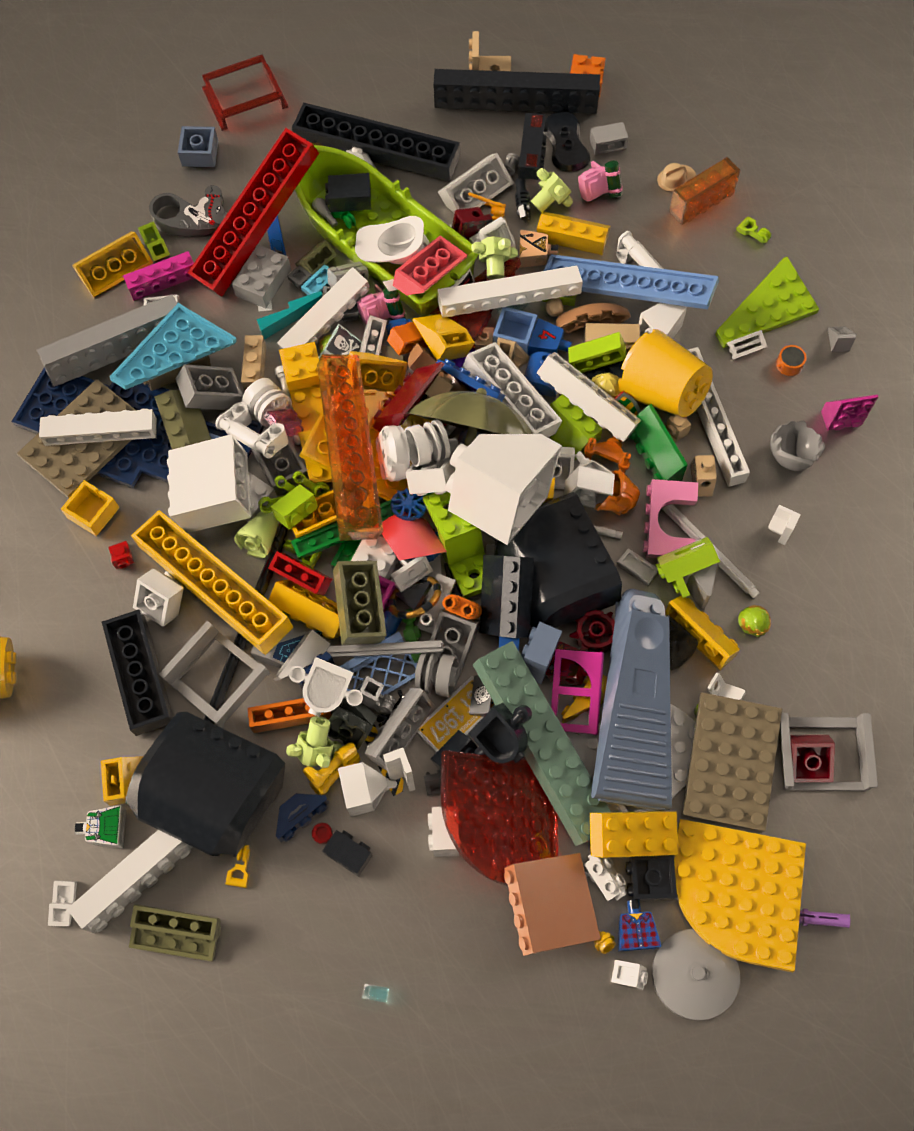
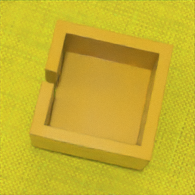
(90, 508)

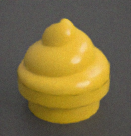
(606, 942)

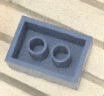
(540, 650)

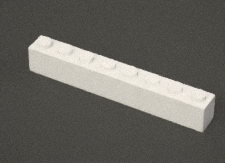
(509, 291)
(721, 436)

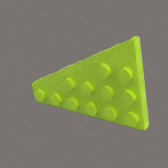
(772, 304)

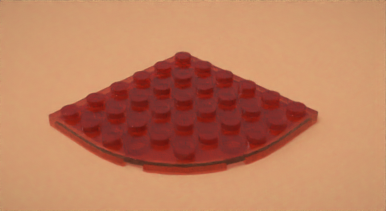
(496, 813)

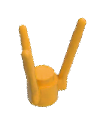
(497, 208)

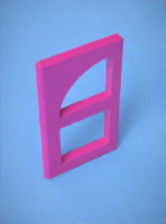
(593, 665)

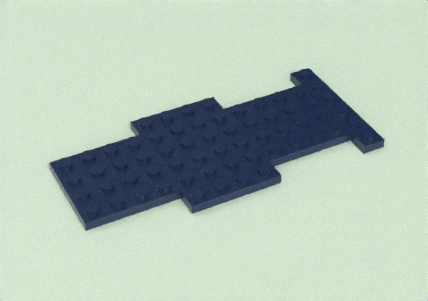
(139, 455)

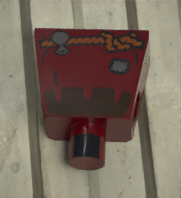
(470, 221)
(571, 672)

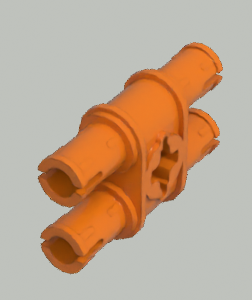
(462, 607)

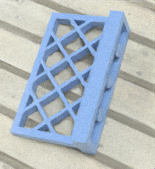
(357, 663)

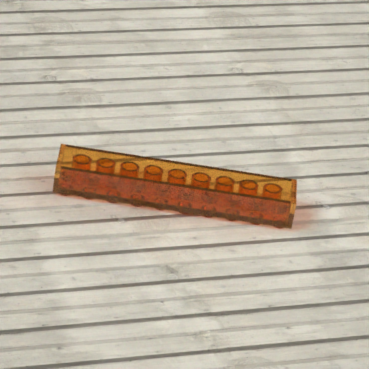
(349, 448)

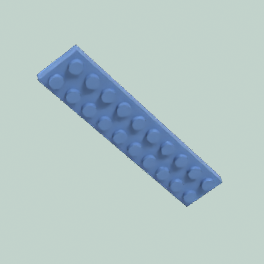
(641, 282)

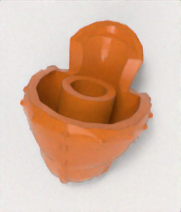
(624, 495)

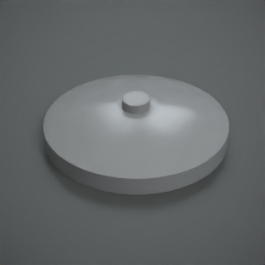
(694, 976)

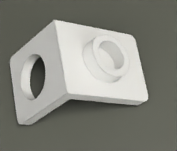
(724, 689)

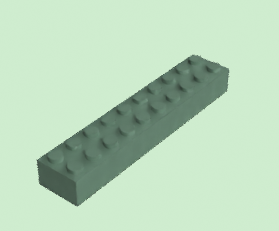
(548, 746)

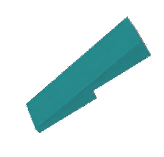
(297, 309)

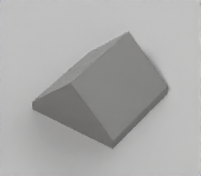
(701, 585)

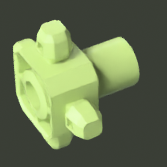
(552, 190)
(494, 253)
(314, 745)

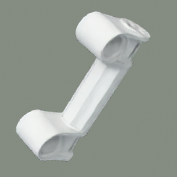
(631, 249)
(236, 421)

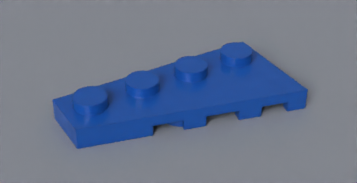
(475, 382)

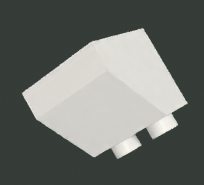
(501, 481)

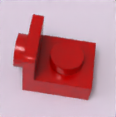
(121, 555)

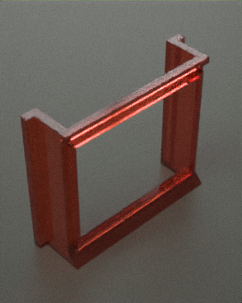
(228, 112)

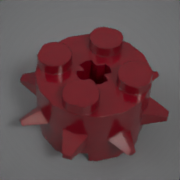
(592, 622)

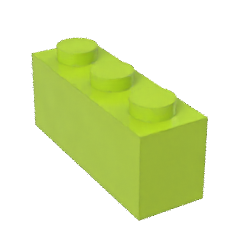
(597, 352)

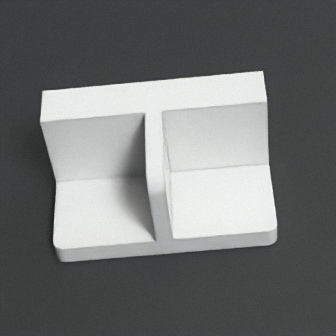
(783, 523)
(411, 572)

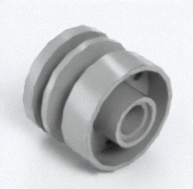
(437, 673)

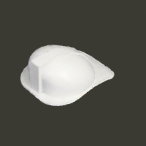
(391, 241)

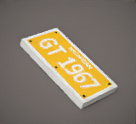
(450, 717)

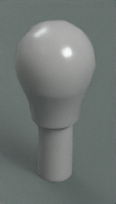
(322, 209)

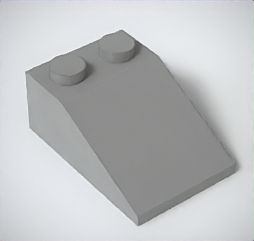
(457, 635)

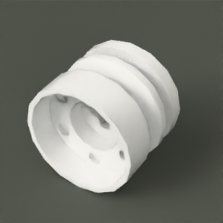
(265, 396)
(427, 443)

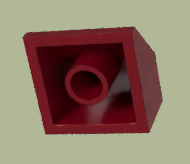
(812, 758)

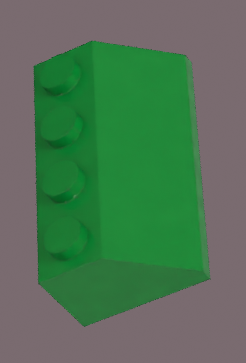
(658, 447)

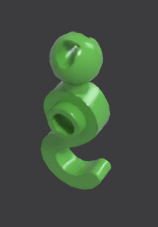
(412, 634)

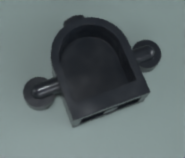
(502, 734)

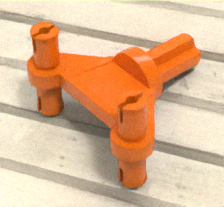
(610, 450)

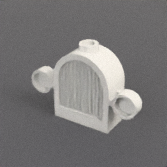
(325, 686)

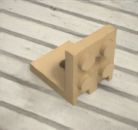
(486, 63)

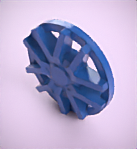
(407, 504)

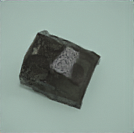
(681, 644)

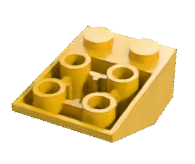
(444, 337)
(117, 777)

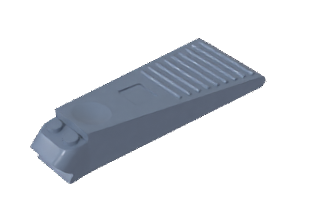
(636, 713)

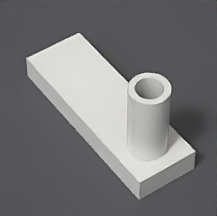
(428, 620)

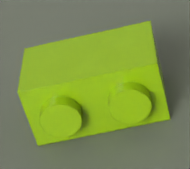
(294, 506)

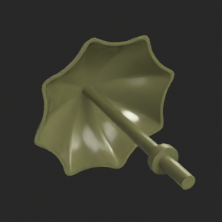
(472, 412)

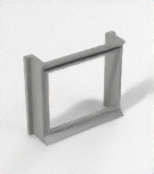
(191, 653)
(865, 750)

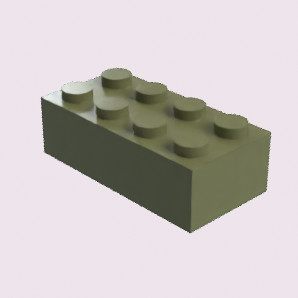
(359, 602)

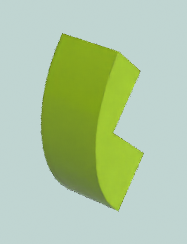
(153, 241)

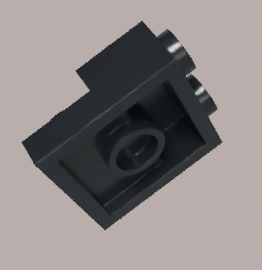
(651, 877)

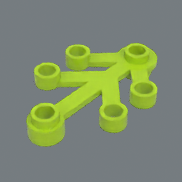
(313, 488)

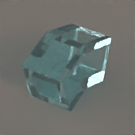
(375, 993)

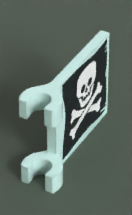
(341, 342)

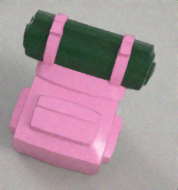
(600, 181)
(381, 305)

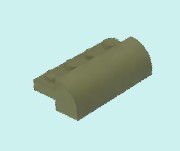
(174, 932)

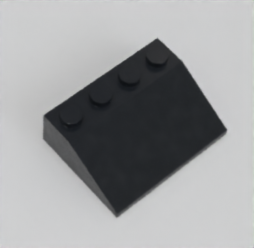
(506, 596)

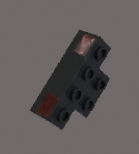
(532, 146)

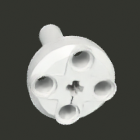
(394, 452)

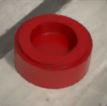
(322, 833)

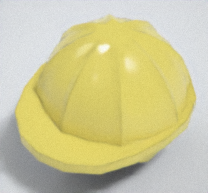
(608, 383)

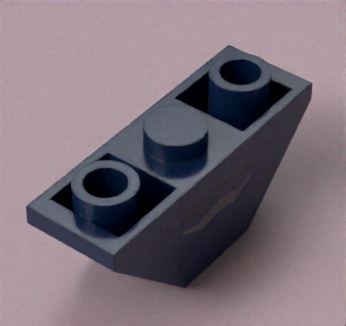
(298, 813)

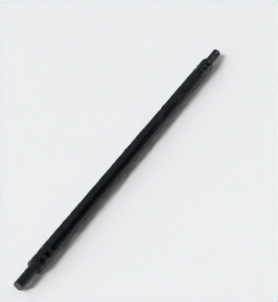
(240, 641)

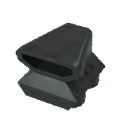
(351, 723)

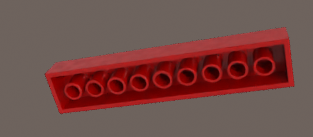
(253, 212)

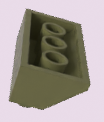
(182, 424)

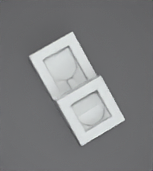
(63, 897)

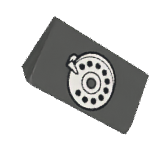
(480, 698)

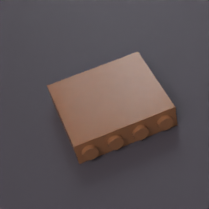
(551, 903)

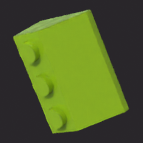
(575, 425)

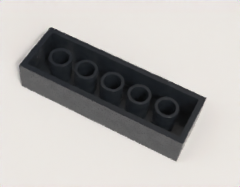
(137, 672)

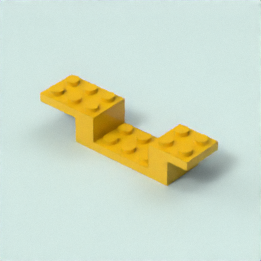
(304, 389)

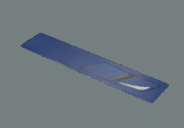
(275, 237)

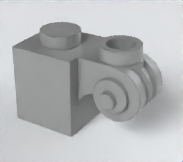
(373, 698)

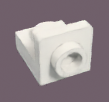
(630, 974)

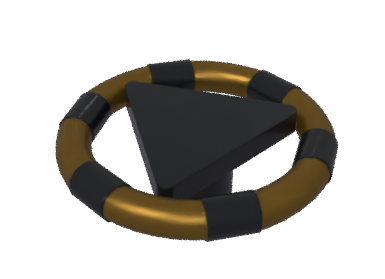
(415, 598)

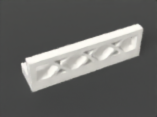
(398, 767)

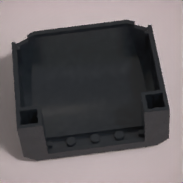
(570, 562)
(204, 785)

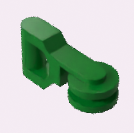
(347, 217)

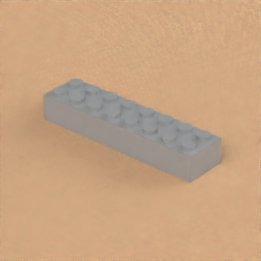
(103, 342)

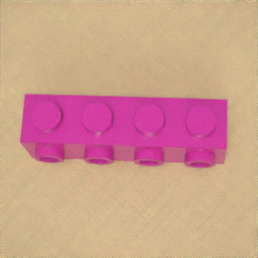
(159, 276)

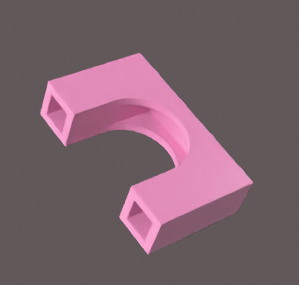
(660, 495)

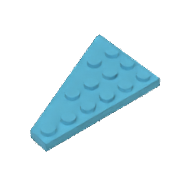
(171, 344)

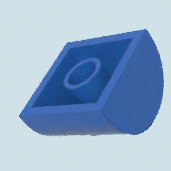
(534, 364)

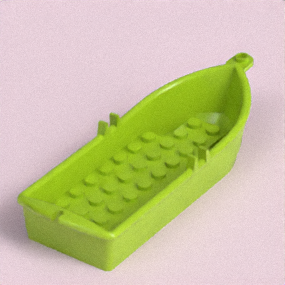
(387, 205)

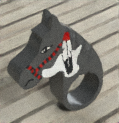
(192, 219)

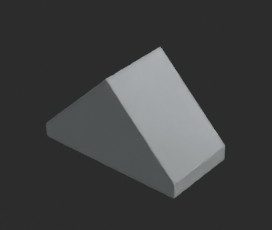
(841, 338)

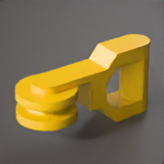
(243, 854)

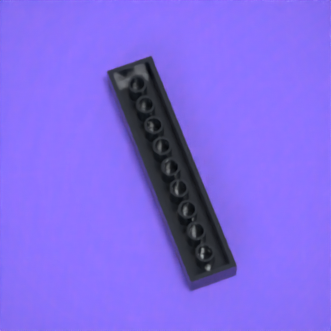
(516, 91)
(381, 141)

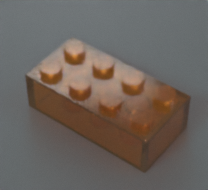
(704, 191)

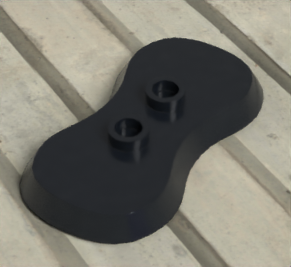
(568, 150)

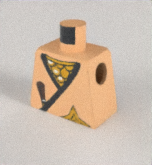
(535, 248)

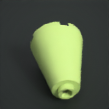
(258, 535)

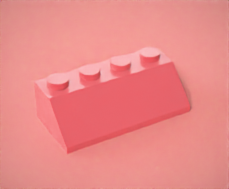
(427, 266)

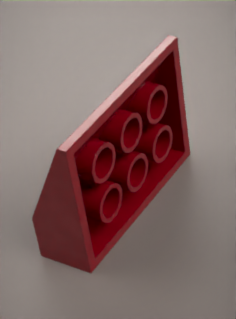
(407, 396)

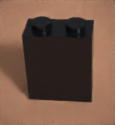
(348, 192)

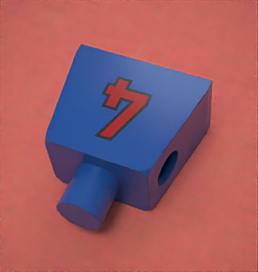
(547, 338)

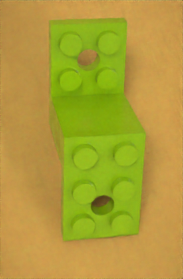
(461, 542)

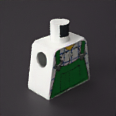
(104, 827)

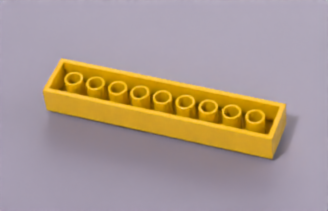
(213, 582)

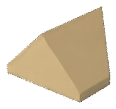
(513, 351)

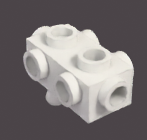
(608, 880)

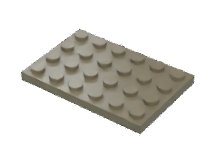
(71, 464)
(732, 762)

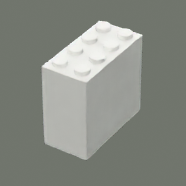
(208, 484)

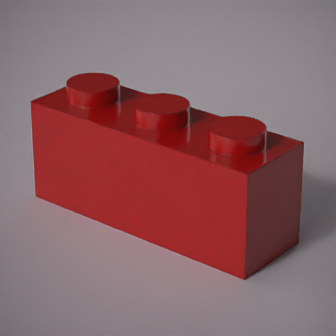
(300, 573)

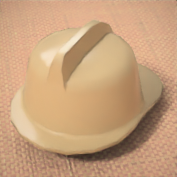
(674, 176)

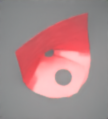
(411, 538)

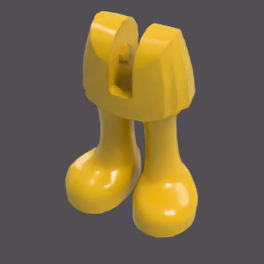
(324, 778)

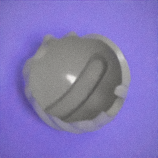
(796, 445)

